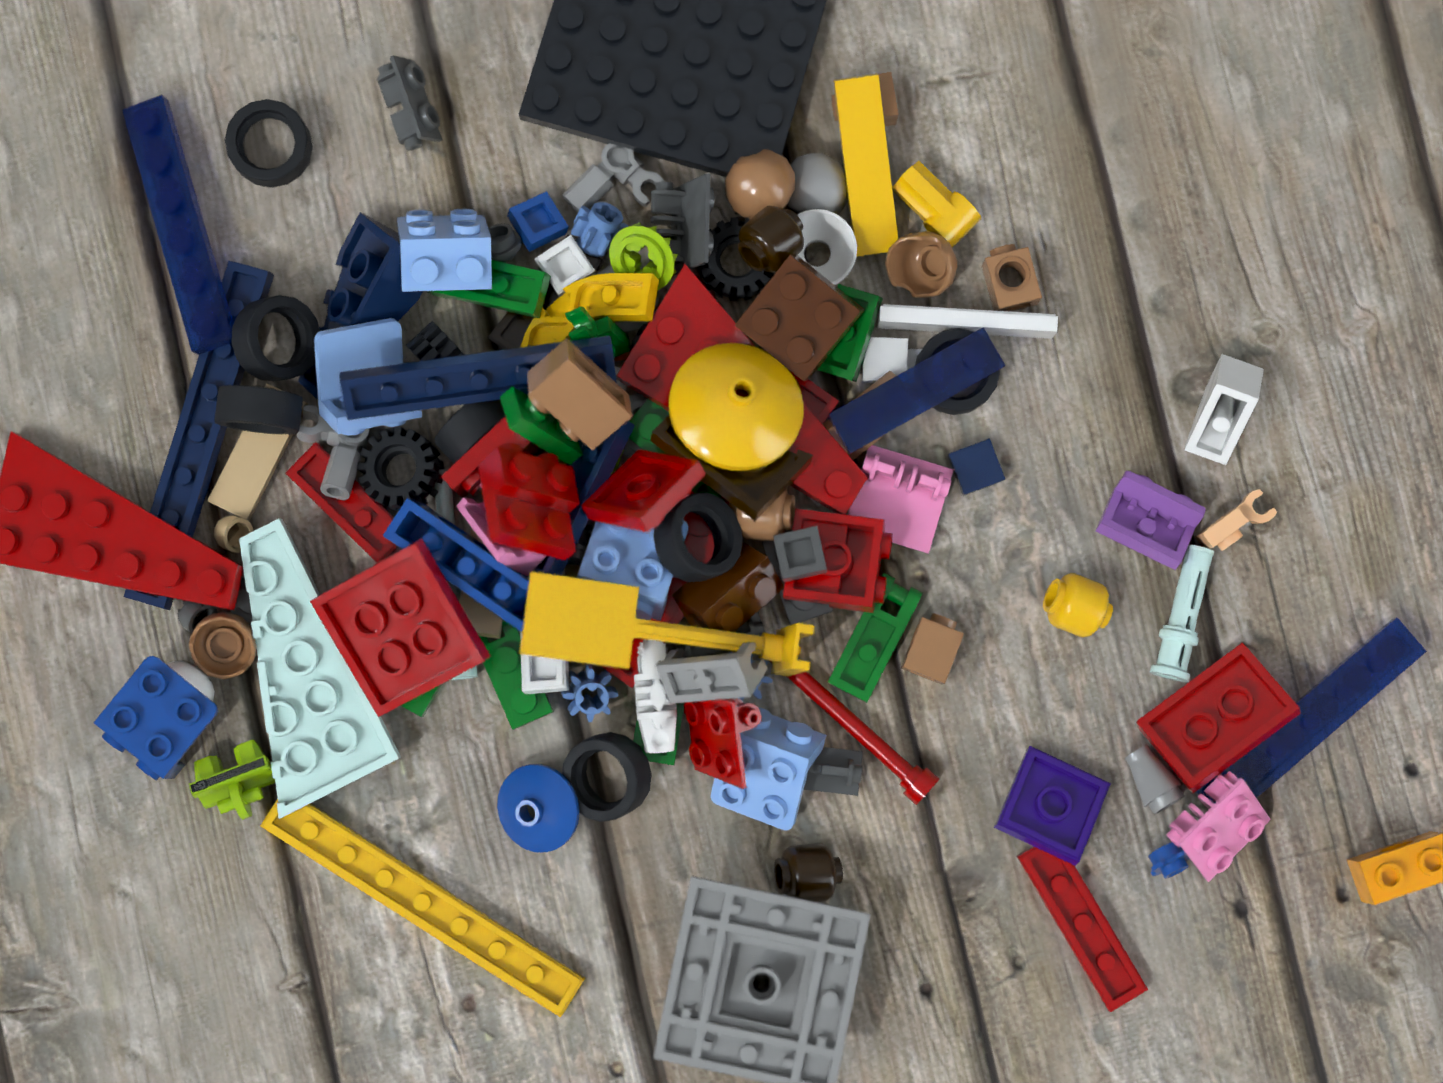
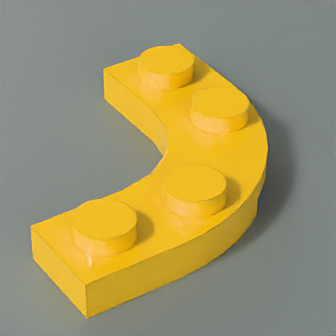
(602, 295)

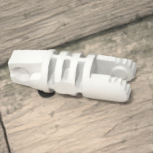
(653, 708)

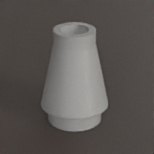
(1154, 780)

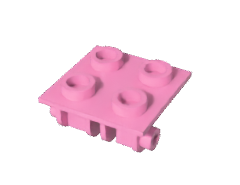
(904, 494)
(1223, 828)

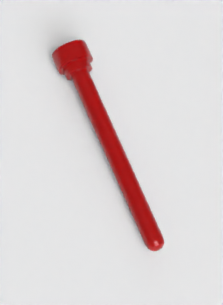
(914, 779)

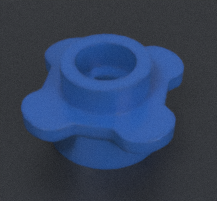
(1168, 860)

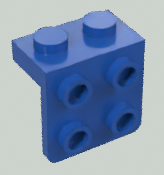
(156, 718)

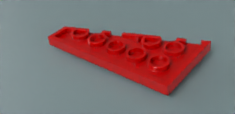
(694, 320)
(85, 531)

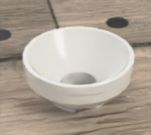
(837, 235)

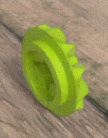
(631, 240)

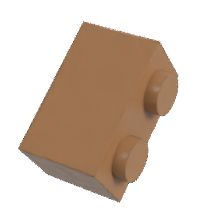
(578, 395)

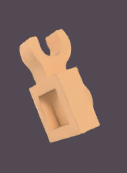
(1226, 529)

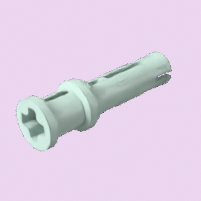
(1180, 633)

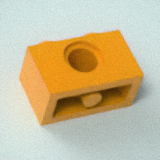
(1398, 868)

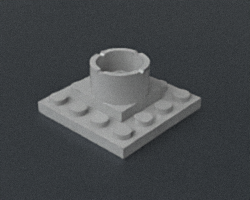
(769, 1034)

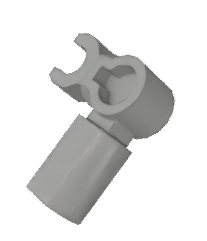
(596, 180)
(343, 458)

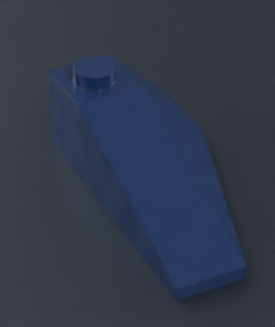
(367, 283)

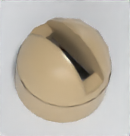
(228, 535)

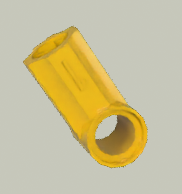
(935, 204)

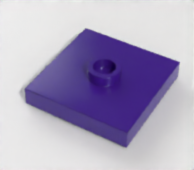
(1052, 805)

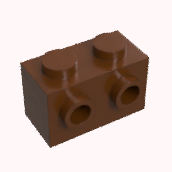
(734, 596)

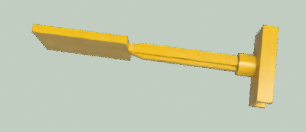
(599, 621)

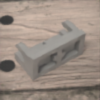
(710, 676)

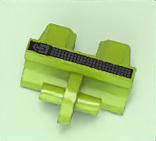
(234, 786)

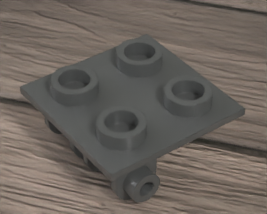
(689, 219)

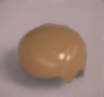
(759, 182)
(922, 264)
(223, 645)

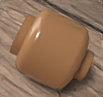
(772, 522)

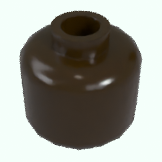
(770, 238)
(808, 872)

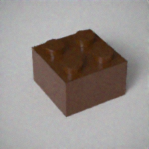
(799, 317)

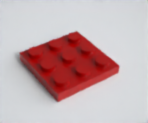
(400, 628)

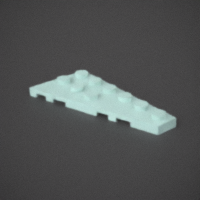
(312, 704)

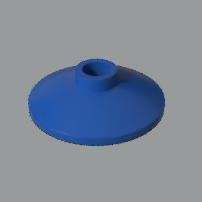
(553, 803)

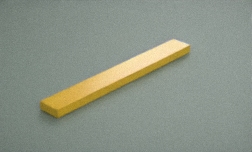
(427, 905)

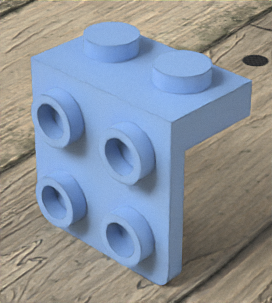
(444, 251)
(350, 349)
(629, 559)
(775, 771)

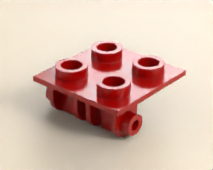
(716, 736)

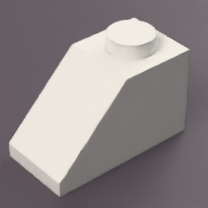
(1224, 409)

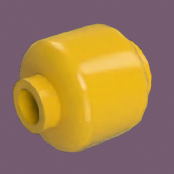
(1077, 605)

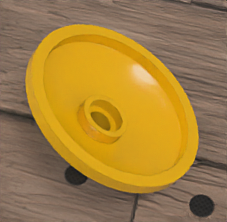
(729, 428)

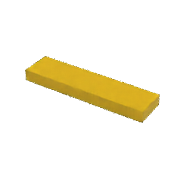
(866, 163)

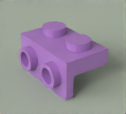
(1150, 519)

